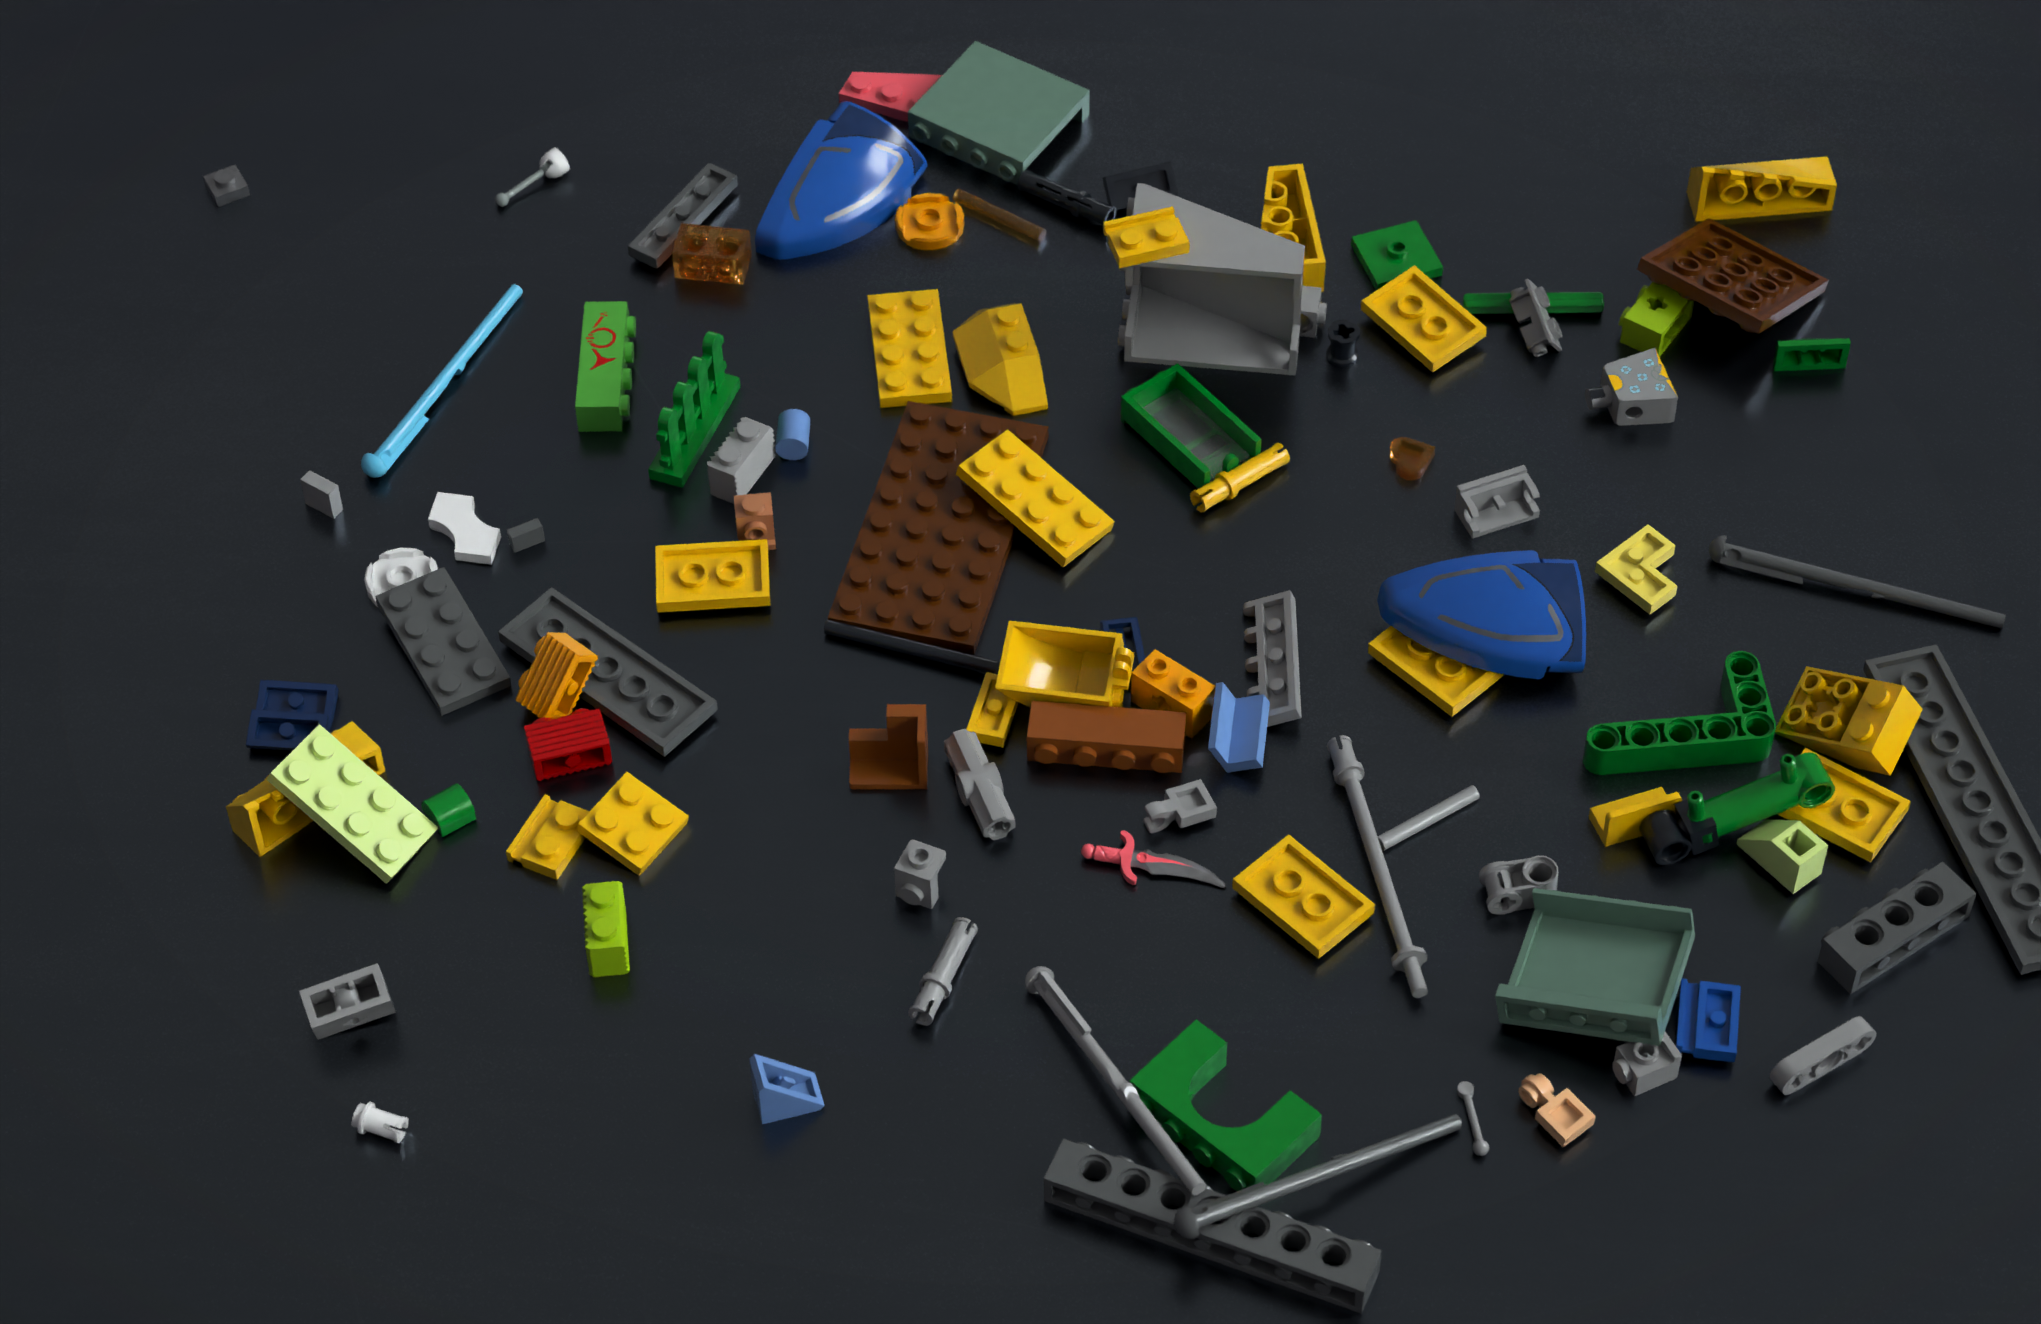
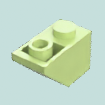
(1786, 851)

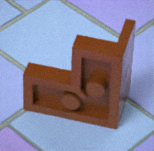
(891, 755)

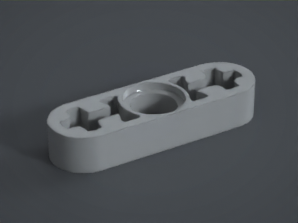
(1822, 1055)

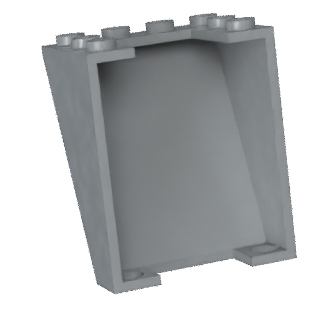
(1222, 302)

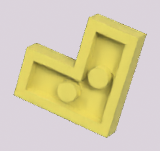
(1634, 572)

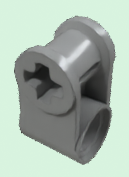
(1517, 882)

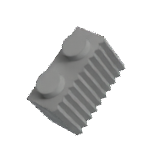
(741, 459)

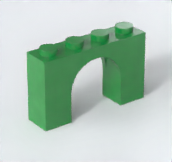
(1242, 1153)

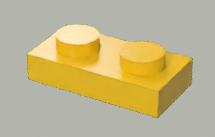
(992, 713)

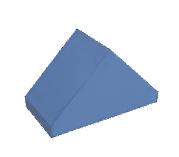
(783, 1089)

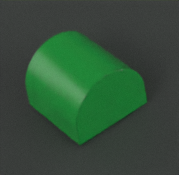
(449, 809)

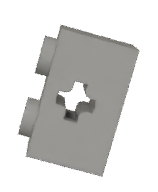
(347, 1001)

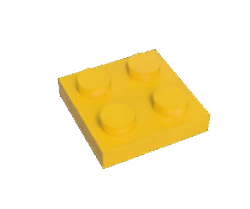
(632, 823)

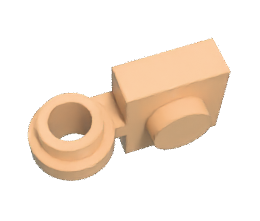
(1560, 1115)

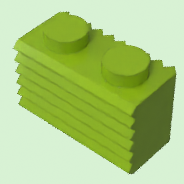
(605, 929)

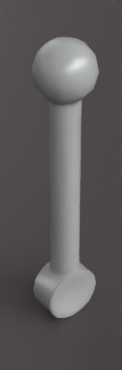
(1465, 1091)

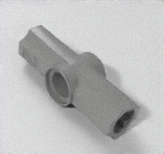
(979, 784)

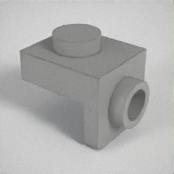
(917, 874)

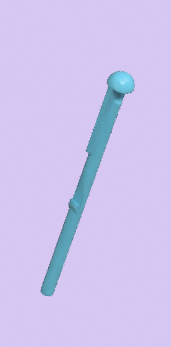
(377, 464)

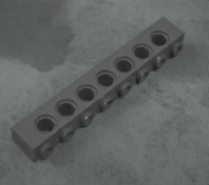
(1224, 1242)

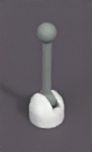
(552, 165)

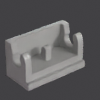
(1497, 501)

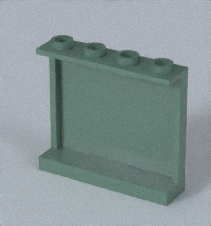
(995, 111)
(1598, 967)

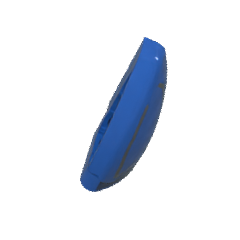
(839, 184)
(1494, 612)

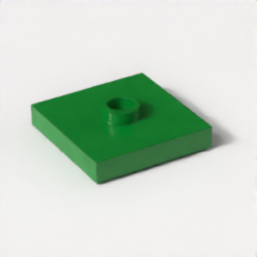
(1395, 250)

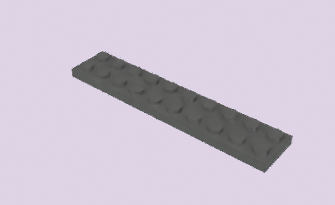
(1972, 798)

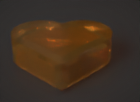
(1411, 457)

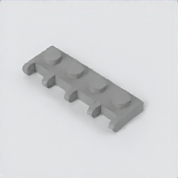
(1276, 655)

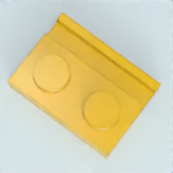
(1146, 237)
(548, 838)

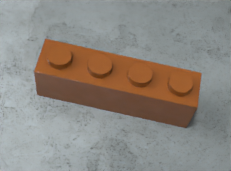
(1106, 736)

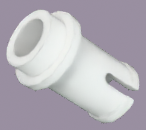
(378, 1122)

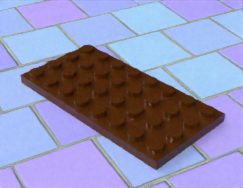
(928, 539)

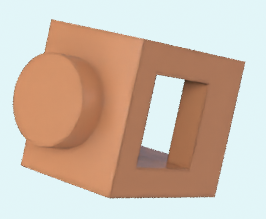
(755, 518)

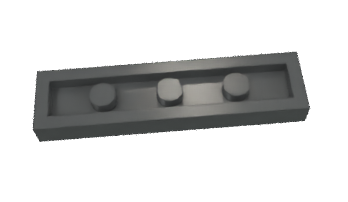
(689, 207)

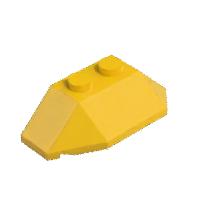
(1002, 358)

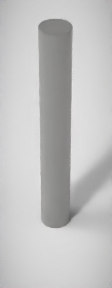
(1428, 817)

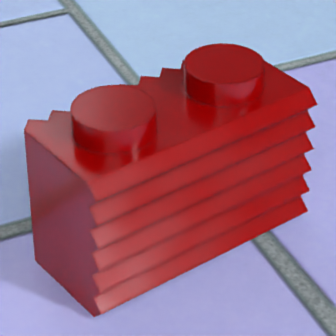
(568, 743)

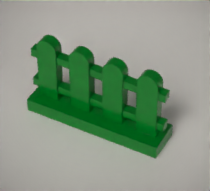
(694, 414)

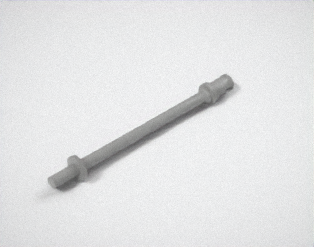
(1349, 773)

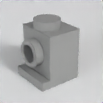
(1646, 1065)

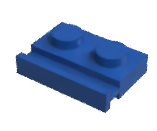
(1708, 1020)

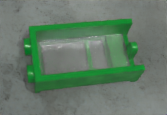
(1188, 425)

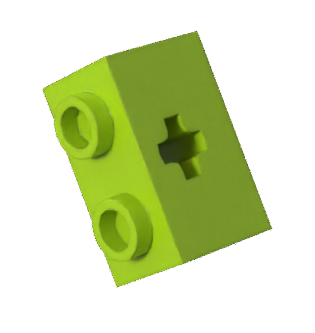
(1654, 318)

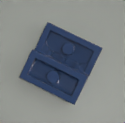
(289, 713)

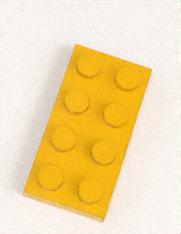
(909, 348)
(1035, 498)

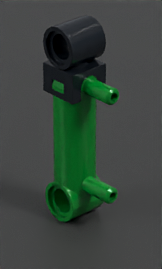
(1701, 822)

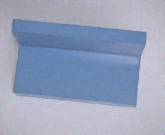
(1238, 729)

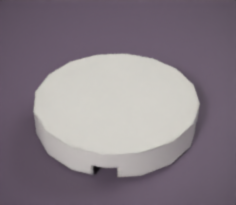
(395, 569)

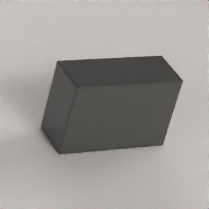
(525, 535)

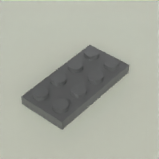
(443, 641)

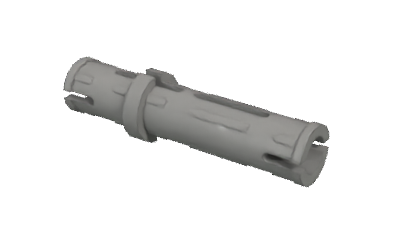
(937, 982)

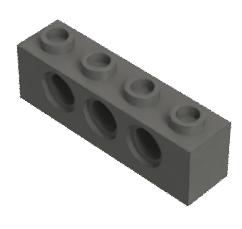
(1895, 927)

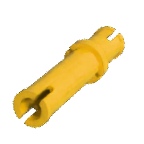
(1229, 483)

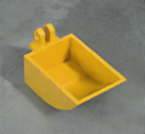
(1063, 665)

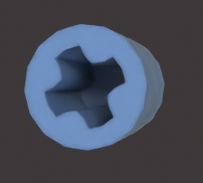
(793, 434)

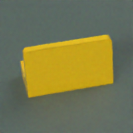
(1621, 818)

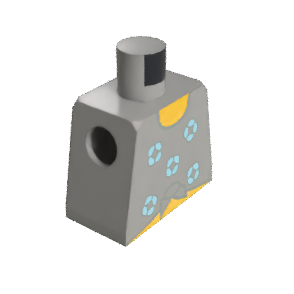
(1635, 391)

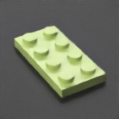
(352, 803)

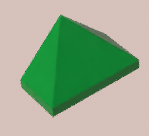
(1811, 354)

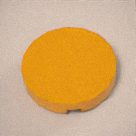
(929, 222)

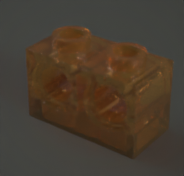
(712, 253)

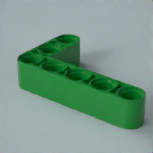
(1727, 738)

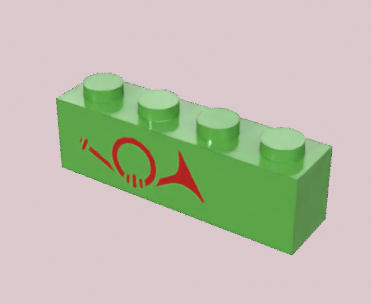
(603, 366)

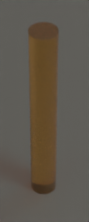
(999, 215)

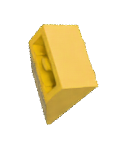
(1850, 718)

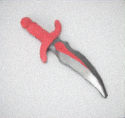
(1153, 863)

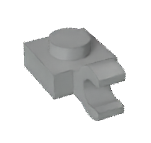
(1183, 803)

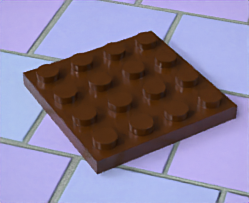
(1732, 275)

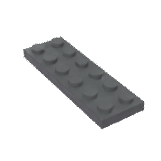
(625, 681)

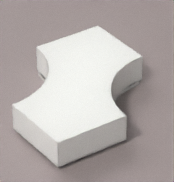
(457, 519)

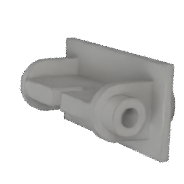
(1532, 305)

